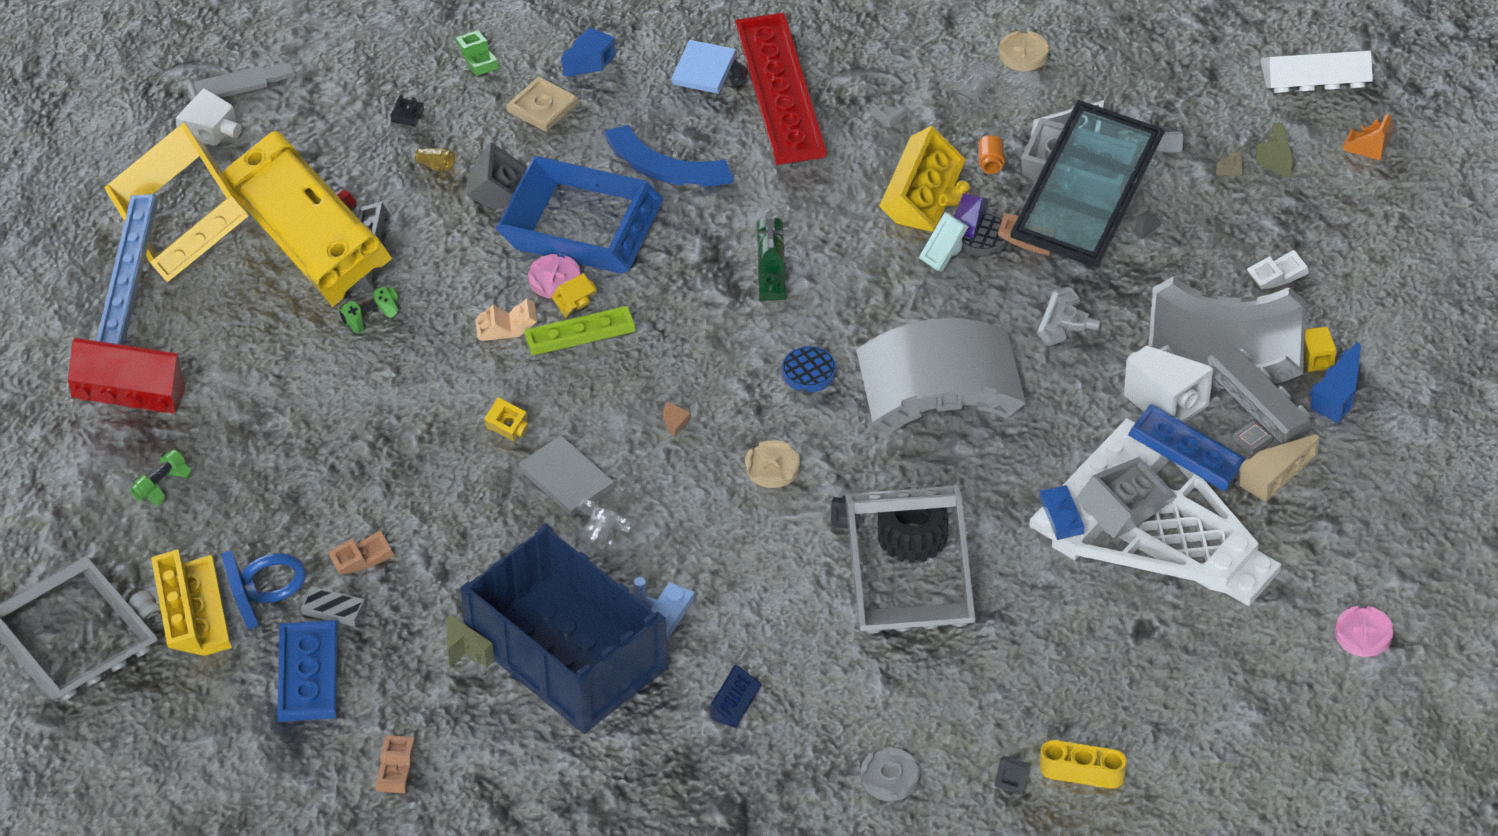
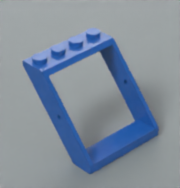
(534, 192)

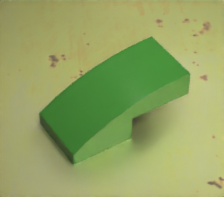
(476, 53)

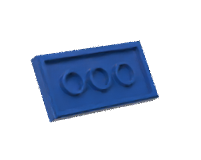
(1187, 447)
(307, 671)

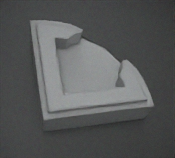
(889, 115)

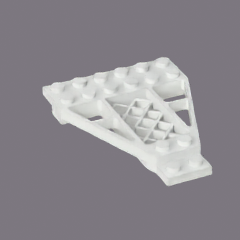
(1234, 565)

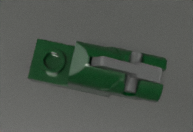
(771, 260)

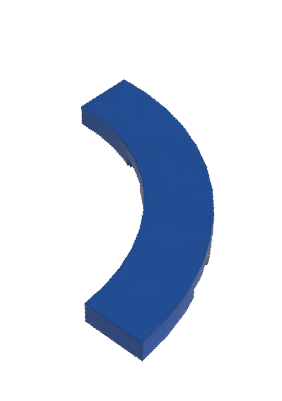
(665, 168)

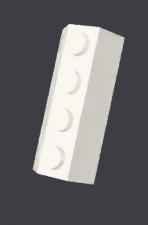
(1317, 69)

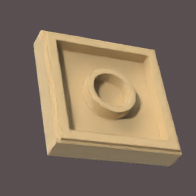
(542, 104)

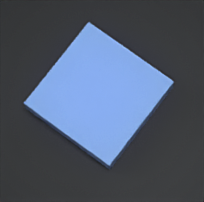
(704, 66)

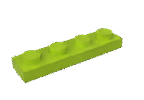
(579, 330)

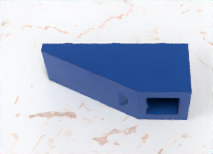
(1336, 392)

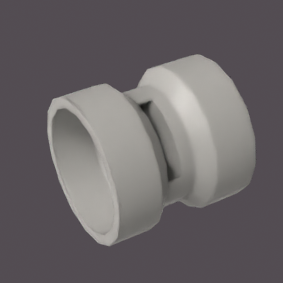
(147, 609)

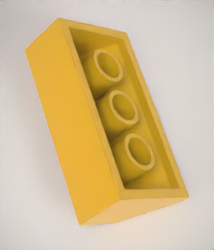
(923, 173)

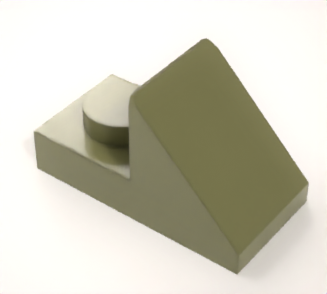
(1275, 153)
(466, 641)

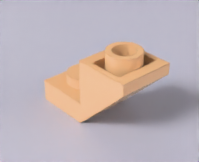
(500, 324)

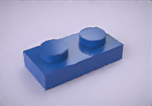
(1062, 512)

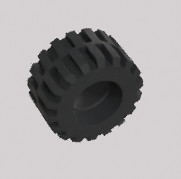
(913, 541)

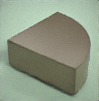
(1230, 165)

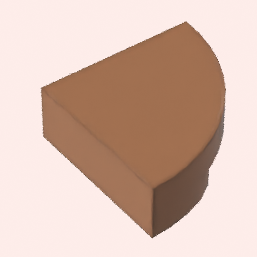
(675, 418)

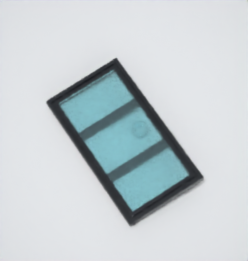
(1087, 183)

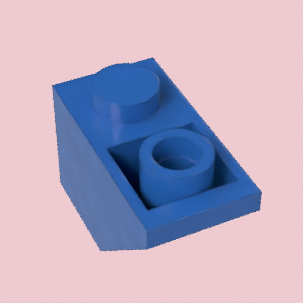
(589, 53)

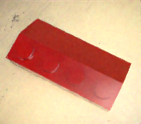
(125, 375)

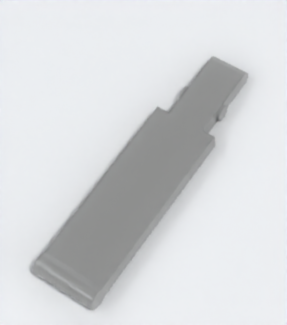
(241, 81)

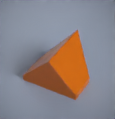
(1372, 139)

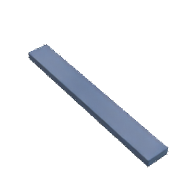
(127, 269)

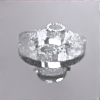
(601, 524)

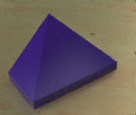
(971, 212)

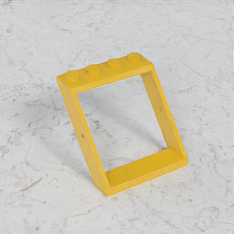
(157, 169)

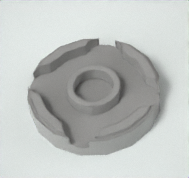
(890, 774)

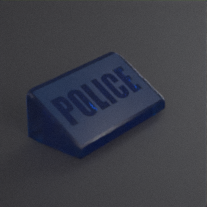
(734, 697)

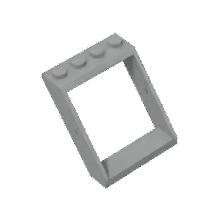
(111, 596)
(921, 616)

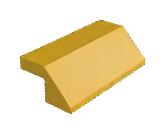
(191, 604)

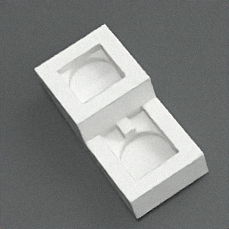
(1278, 272)

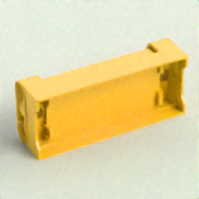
(305, 217)

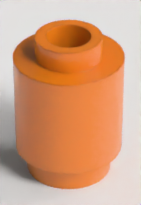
(991, 154)

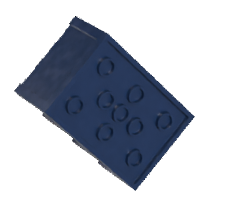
(566, 628)

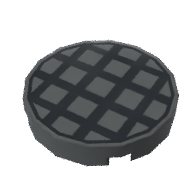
(986, 237)

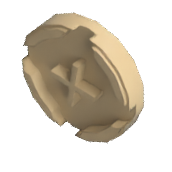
(1023, 51)
(772, 464)

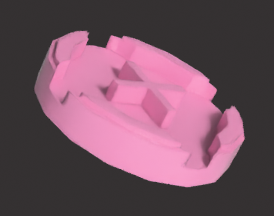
(550, 272)
(1364, 631)

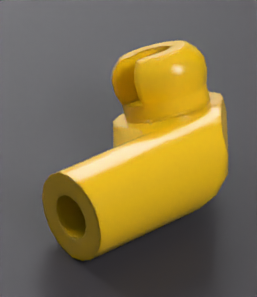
(954, 198)

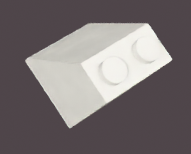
(1167, 382)

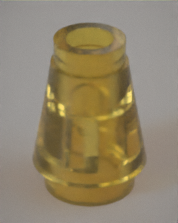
(436, 158)

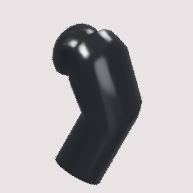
(739, 74)

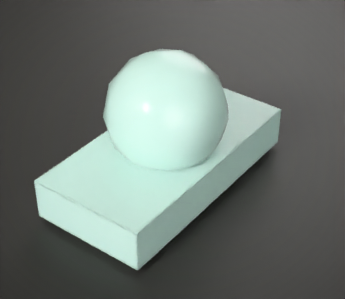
(944, 242)

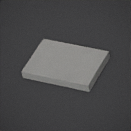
(565, 475)

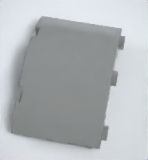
(1199, 326)
(939, 367)

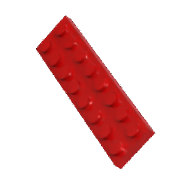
(780, 89)

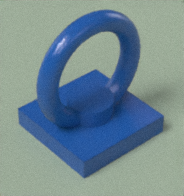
(244, 586)

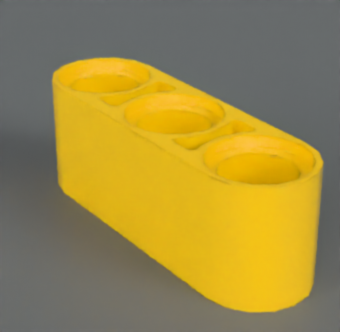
(1083, 764)

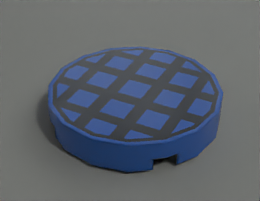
(809, 369)

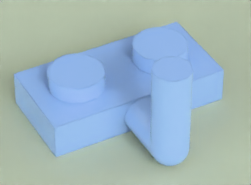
(671, 603)

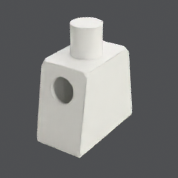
(210, 118)

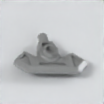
(1063, 316)

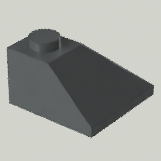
(495, 177)

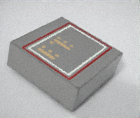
(1252, 438)

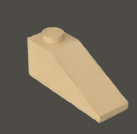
(1276, 466)

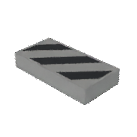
(333, 606)

